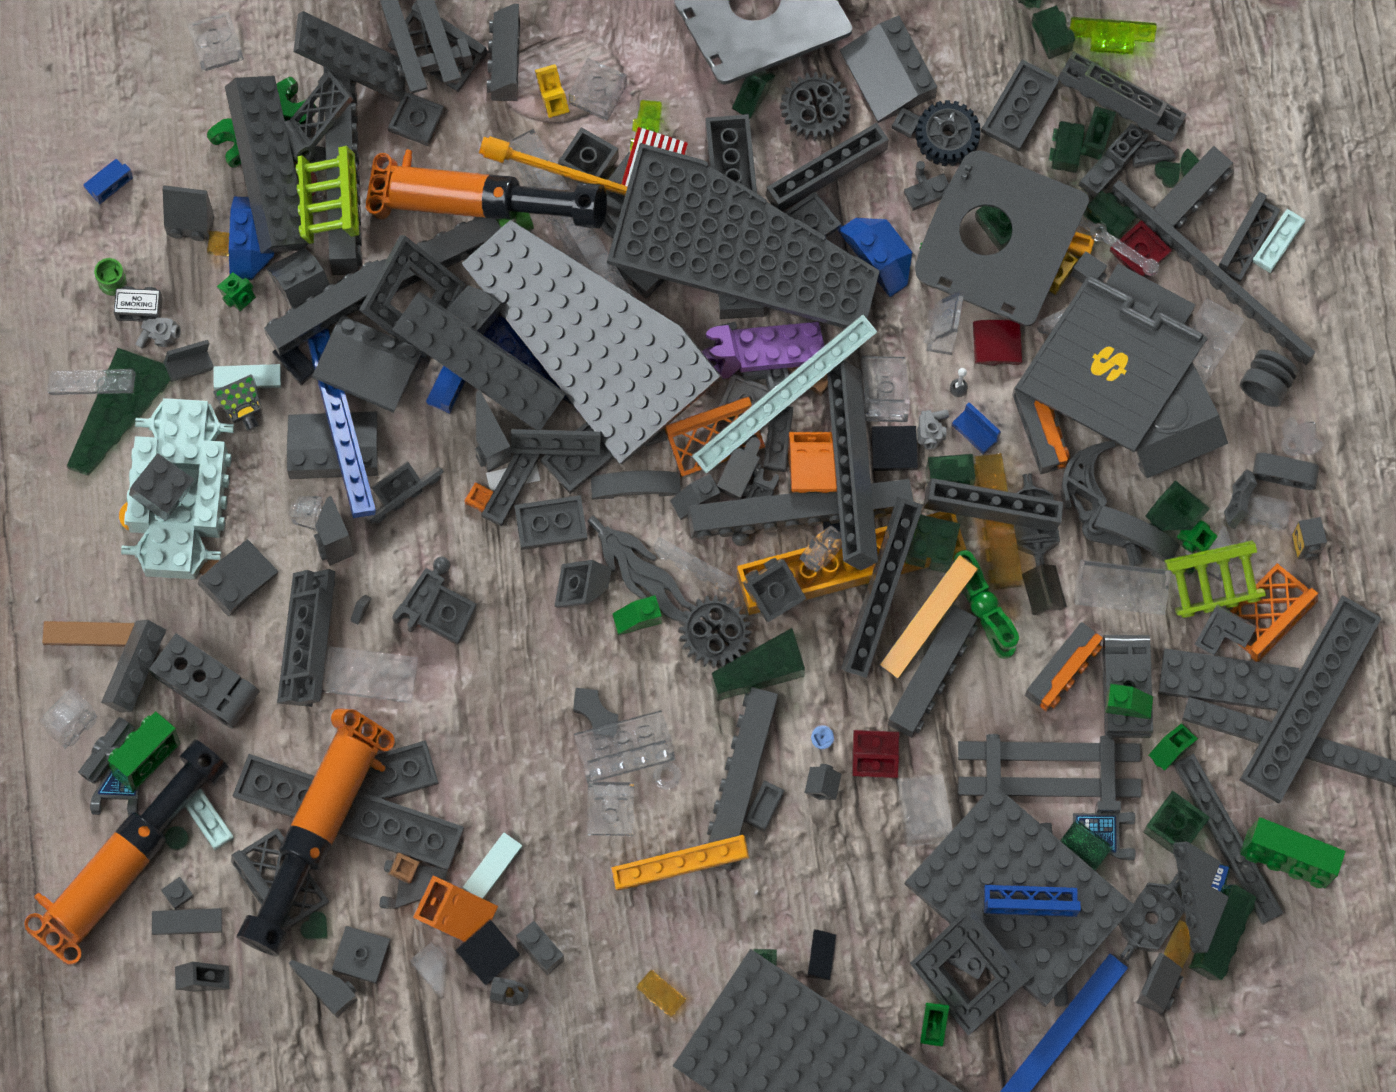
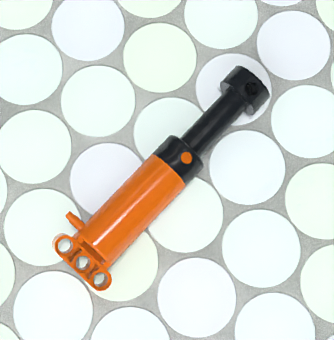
(476, 194)
(317, 822)
(122, 857)

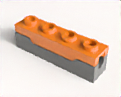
(1042, 433)
(1064, 666)

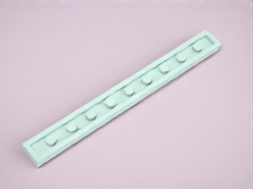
(784, 394)

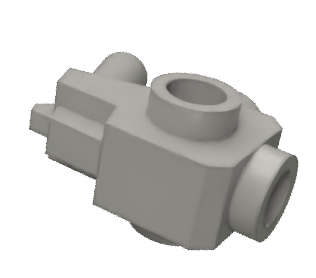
(159, 329)
(929, 430)

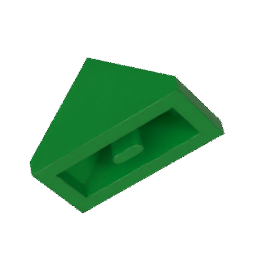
(934, 1024)

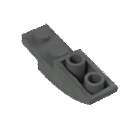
(1113, 161)

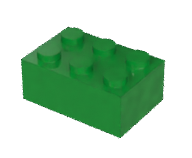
(143, 751)

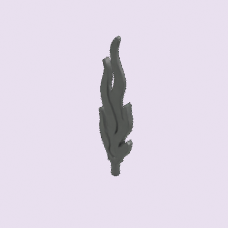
(637, 571)

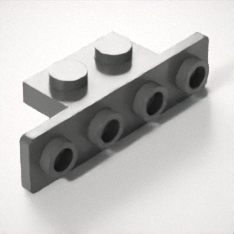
(398, 487)

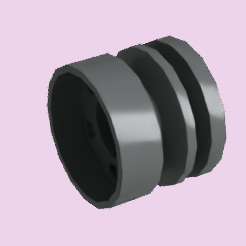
(1268, 378)

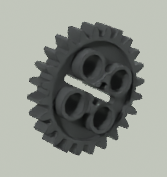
(795, 110)
(699, 644)

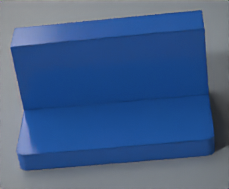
(108, 181)
(445, 390)
(976, 428)

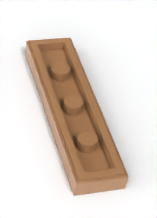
(86, 633)

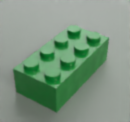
(1292, 853)

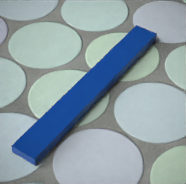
(1066, 1026)

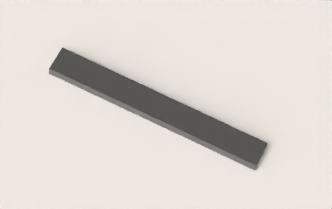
(1227, 837)

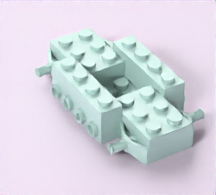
(185, 437)

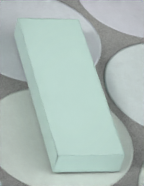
(1278, 240)
(265, 375)
(208, 820)
(493, 866)

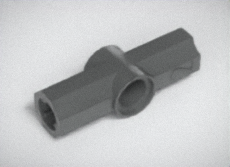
(98, 760)

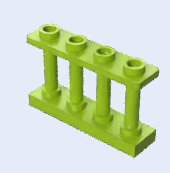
(347, 201)
(1200, 562)

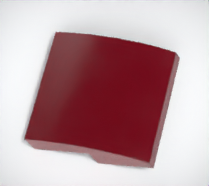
(997, 342)
(875, 753)

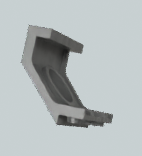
(1183, 428)

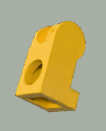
(1064, 271)

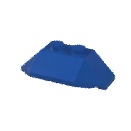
(244, 248)
(882, 248)

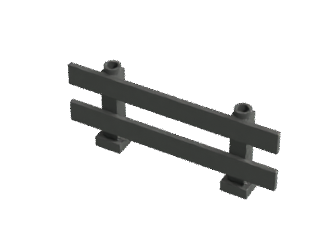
(443, 56)
(1104, 752)

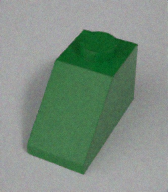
(637, 615)
(1128, 702)
(1172, 747)

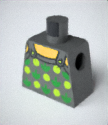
(241, 401)

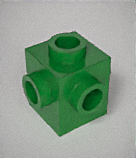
(236, 291)
(1198, 538)

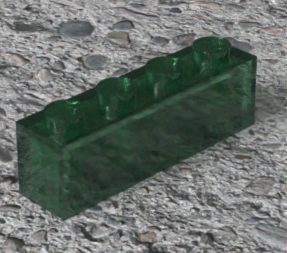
(1231, 926)

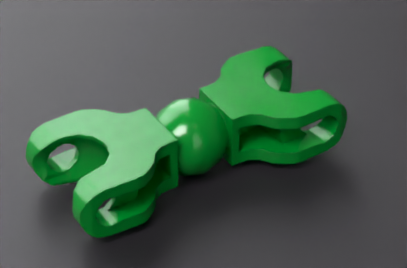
(224, 129)
(986, 606)

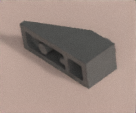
(328, 988)

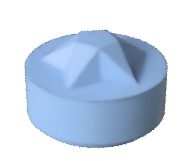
(822, 737)

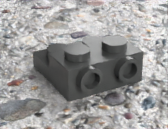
(773, 589)

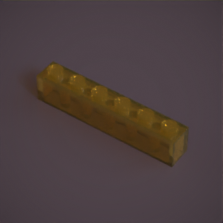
(1000, 536)

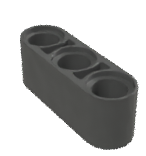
(1286, 471)

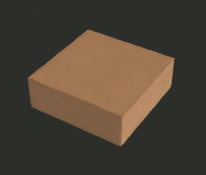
(403, 868)

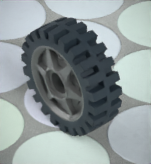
(947, 118)

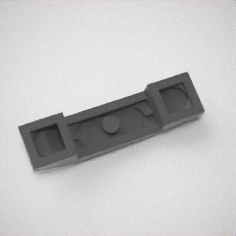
(635, 483)
(1137, 532)

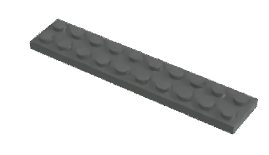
(1310, 699)
(368, 820)

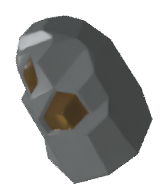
(508, 992)

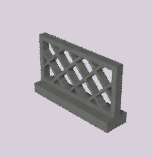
(477, 49)
(260, 886)

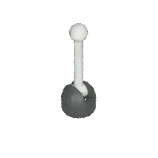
(960, 384)

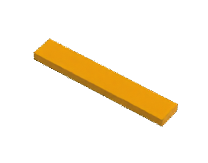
(929, 616)
(680, 862)

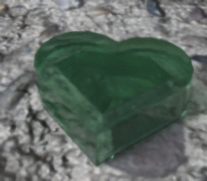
(1168, 173)
(316, 927)

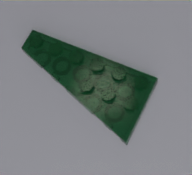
(117, 412)

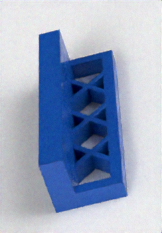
(1031, 906)

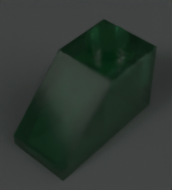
(753, 92)

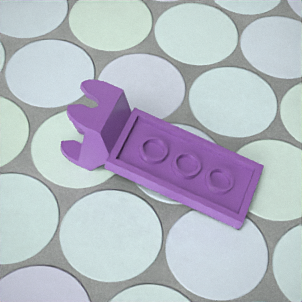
(762, 347)

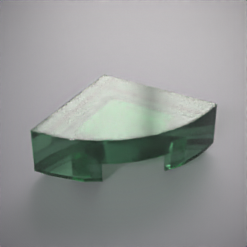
(1187, 162)

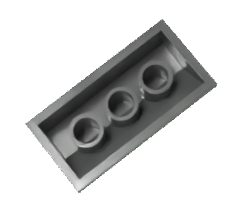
(505, 54)

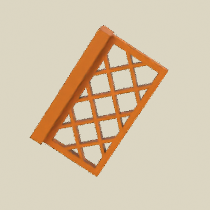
(702, 420)
(1285, 620)

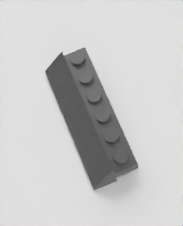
(1121, 96)
(306, 637)

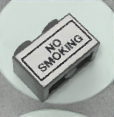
(137, 304)

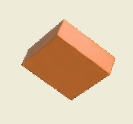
(478, 497)

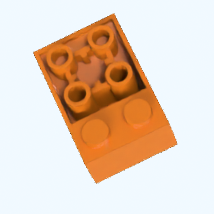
(812, 462)
(453, 909)

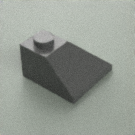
(581, 583)

